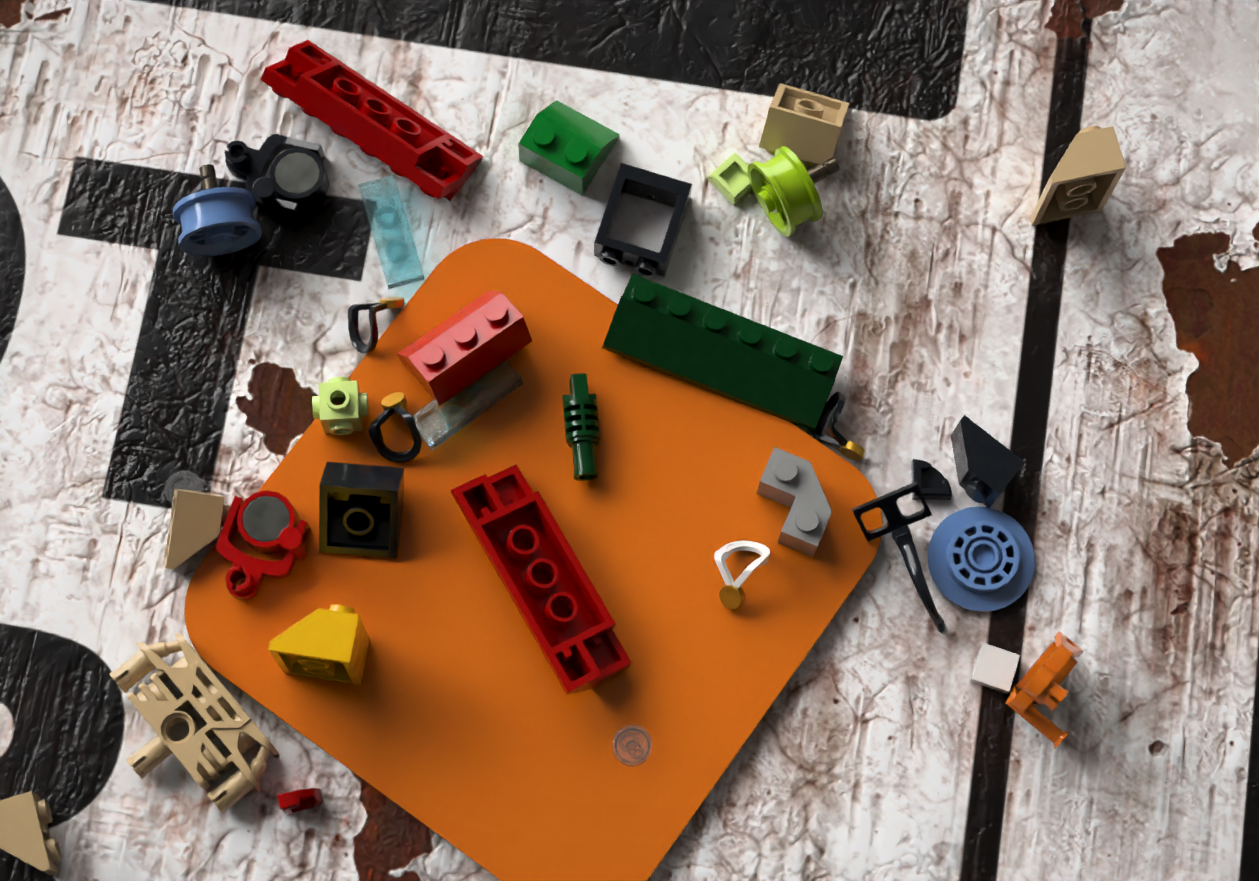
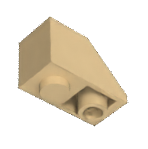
(26, 831)

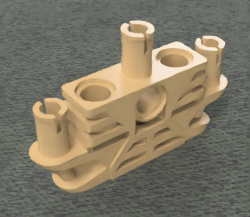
(215, 706)

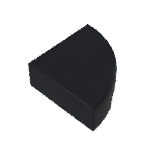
(930, 481)

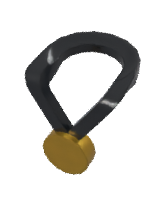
(385, 303)
(394, 404)
(847, 448)

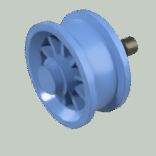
(216, 218)

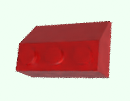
(466, 345)

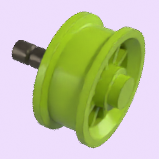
(788, 189)

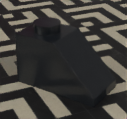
(982, 462)

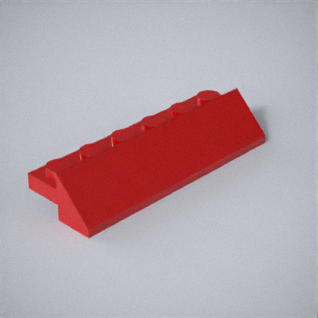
(373, 120)
(543, 578)

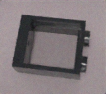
(650, 187)

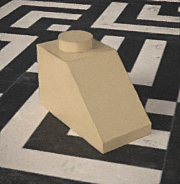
(193, 524)

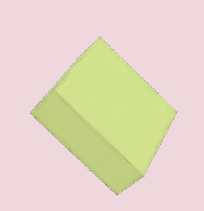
(731, 179)

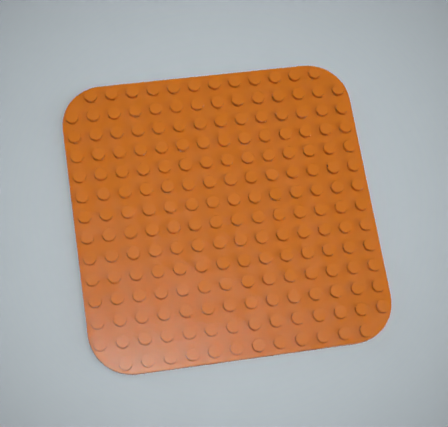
(454, 690)

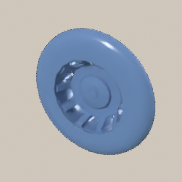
(981, 558)

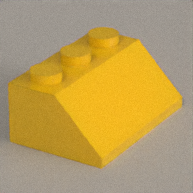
(324, 646)

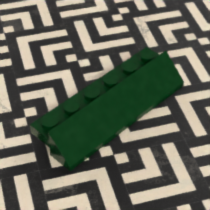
(722, 352)

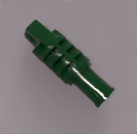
(581, 427)

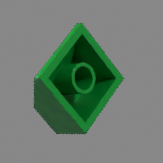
(566, 146)

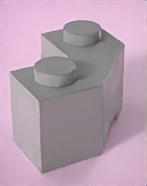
(795, 485)

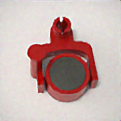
(269, 527)

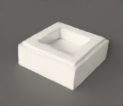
(995, 668)

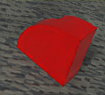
(300, 800)

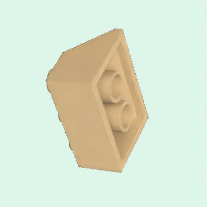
(1082, 177)

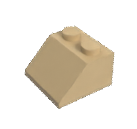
(804, 124)

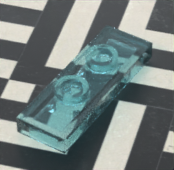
(391, 232)
(441, 422)

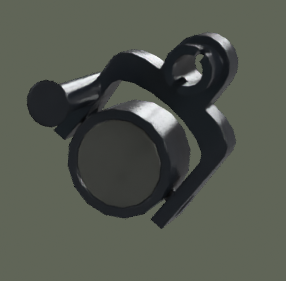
(295, 174)

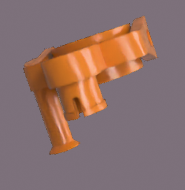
(1042, 686)

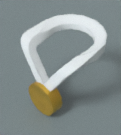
(732, 594)

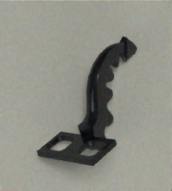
(901, 534)

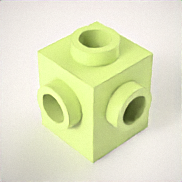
(341, 418)

